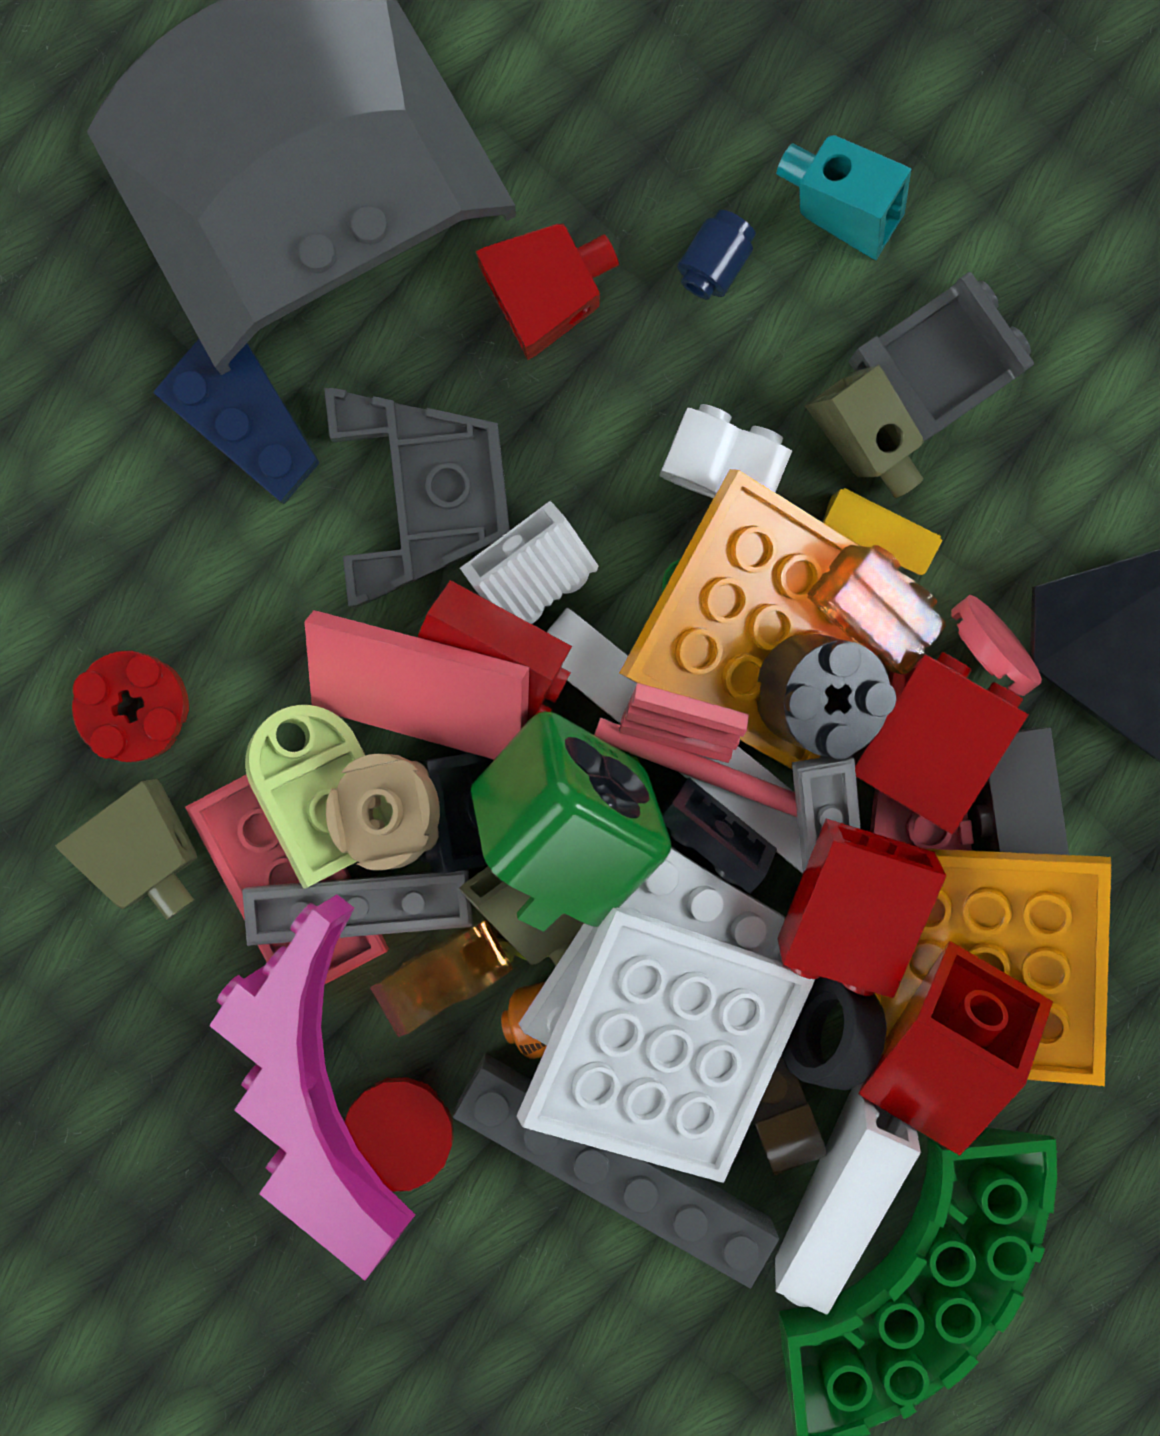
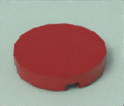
(402, 1131)

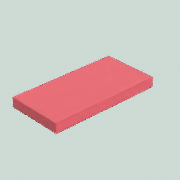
(415, 685)
(251, 856)

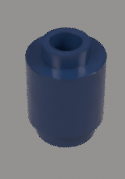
(716, 255)

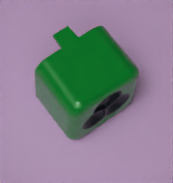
(568, 822)

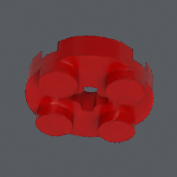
(101, 691)

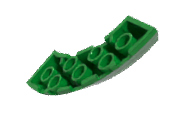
(934, 1295)

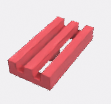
(683, 723)

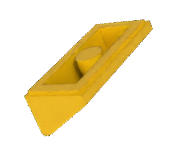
(874, 525)

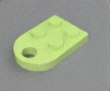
(297, 786)

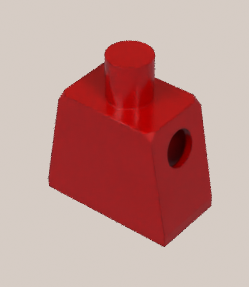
(545, 282)

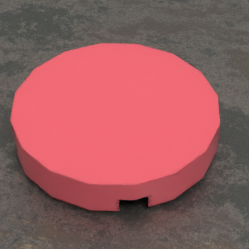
(995, 645)

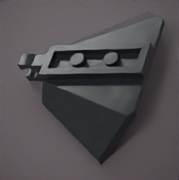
(1102, 644)

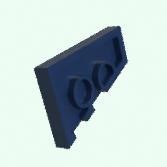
(241, 418)

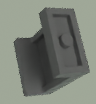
(948, 355)

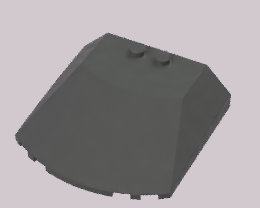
(287, 156)

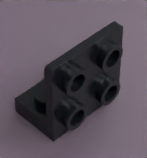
(716, 837)

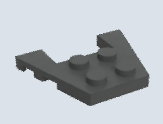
(444, 485)

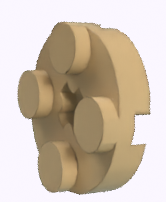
(414, 807)

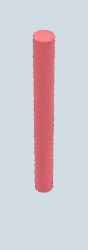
(700, 768)

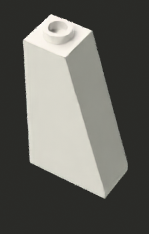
(844, 1202)

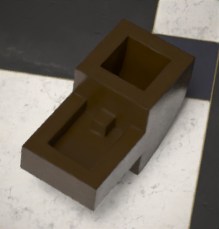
(787, 1123)

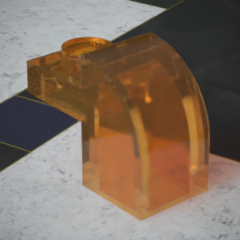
(441, 976)

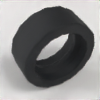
(861, 1040)

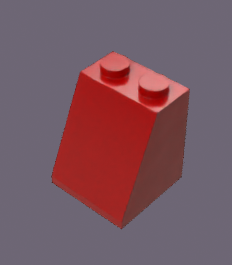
(958, 1049)

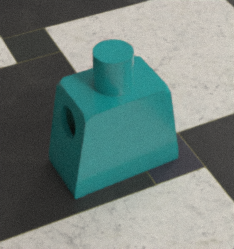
(849, 191)

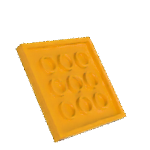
(735, 601)
(1040, 924)

